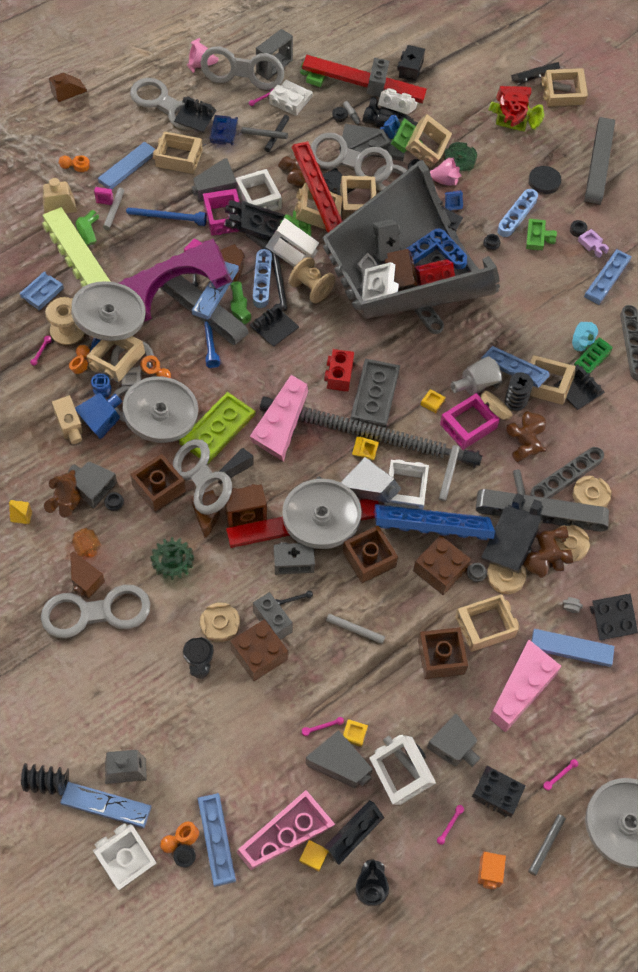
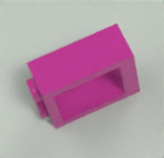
(218, 200)
(458, 433)

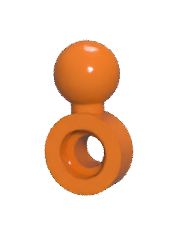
(79, 163)
(79, 363)
(160, 372)
(186, 834)

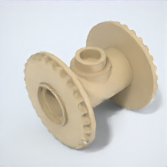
(308, 275)
(63, 327)

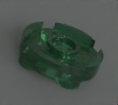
(460, 148)

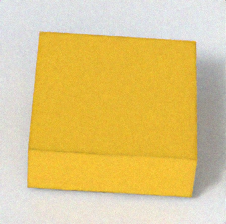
(433, 401)
(355, 732)
(313, 856)

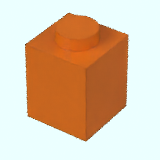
(491, 870)

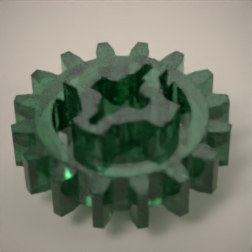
(172, 555)

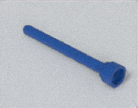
(199, 218)
(212, 359)

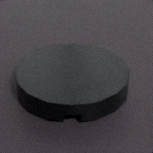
(544, 179)

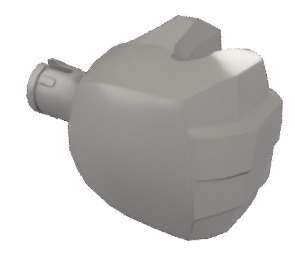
(478, 376)

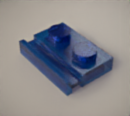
(223, 130)

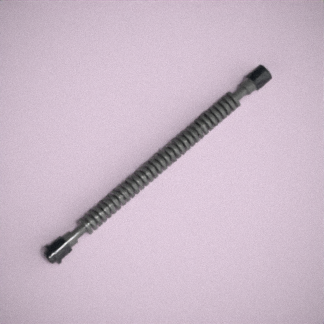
(465, 456)

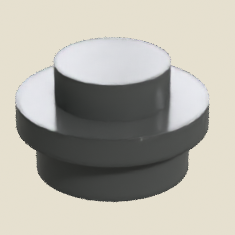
(476, 572)

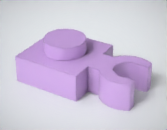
(592, 240)

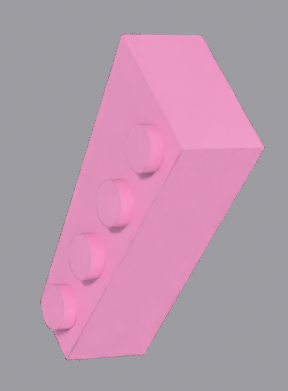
(281, 418)
(526, 682)
(290, 828)

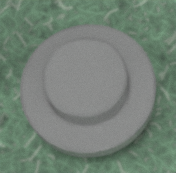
(572, 605)

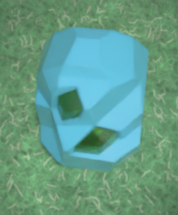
(584, 335)

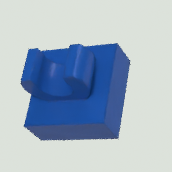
(391, 126)
(454, 200)

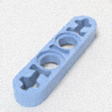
(519, 213)
(262, 278)

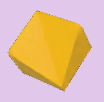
(365, 448)
(20, 512)

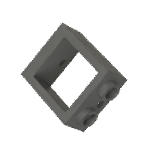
(280, 40)

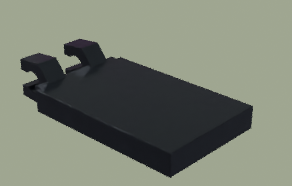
(253, 219)
(514, 535)

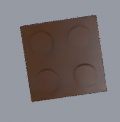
(404, 269)
(158, 482)
(246, 505)
(370, 554)
(441, 565)
(259, 650)
(442, 653)

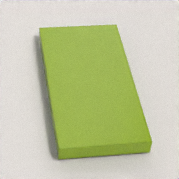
(220, 425)

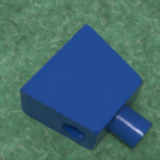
(100, 413)

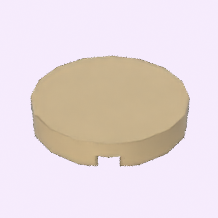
(496, 405)
(592, 491)
(577, 542)
(504, 580)
(220, 622)

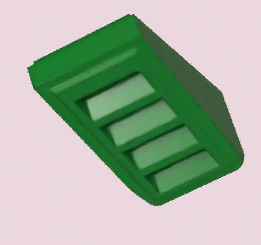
(600, 347)

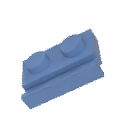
(41, 290)

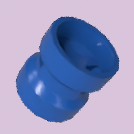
(101, 384)

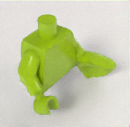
(534, 117)

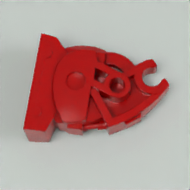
(514, 103)

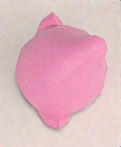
(195, 55)
(446, 173)

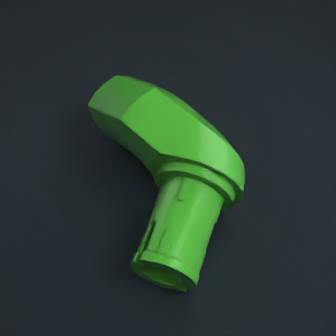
(84, 227)
(239, 303)

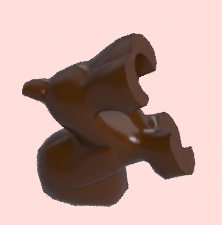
(295, 176)
(526, 435)
(65, 494)
(538, 561)

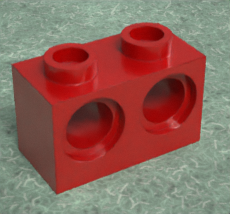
(434, 272)
(342, 370)

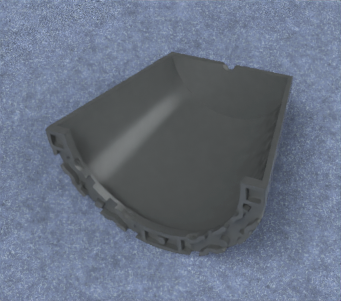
(416, 208)

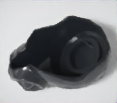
(198, 654)
(372, 884)

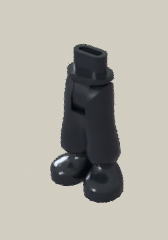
(379, 116)

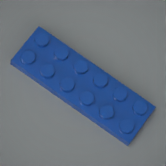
(433, 521)

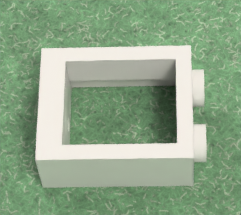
(271, 202)
(295, 237)
(409, 469)
(419, 785)

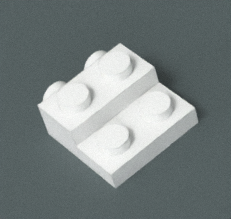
(290, 97)
(397, 102)
(379, 281)
(123, 855)

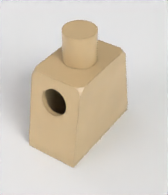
(58, 195)
(68, 419)

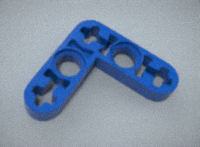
(434, 244)

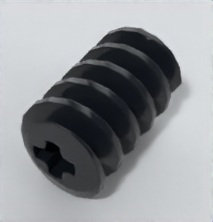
(518, 391)
(44, 780)

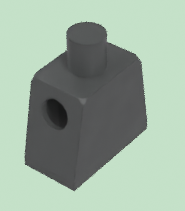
(93, 482)
(454, 743)
(124, 767)

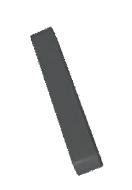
(599, 161)
(220, 320)
(554, 511)

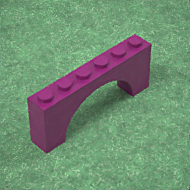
(200, 260)

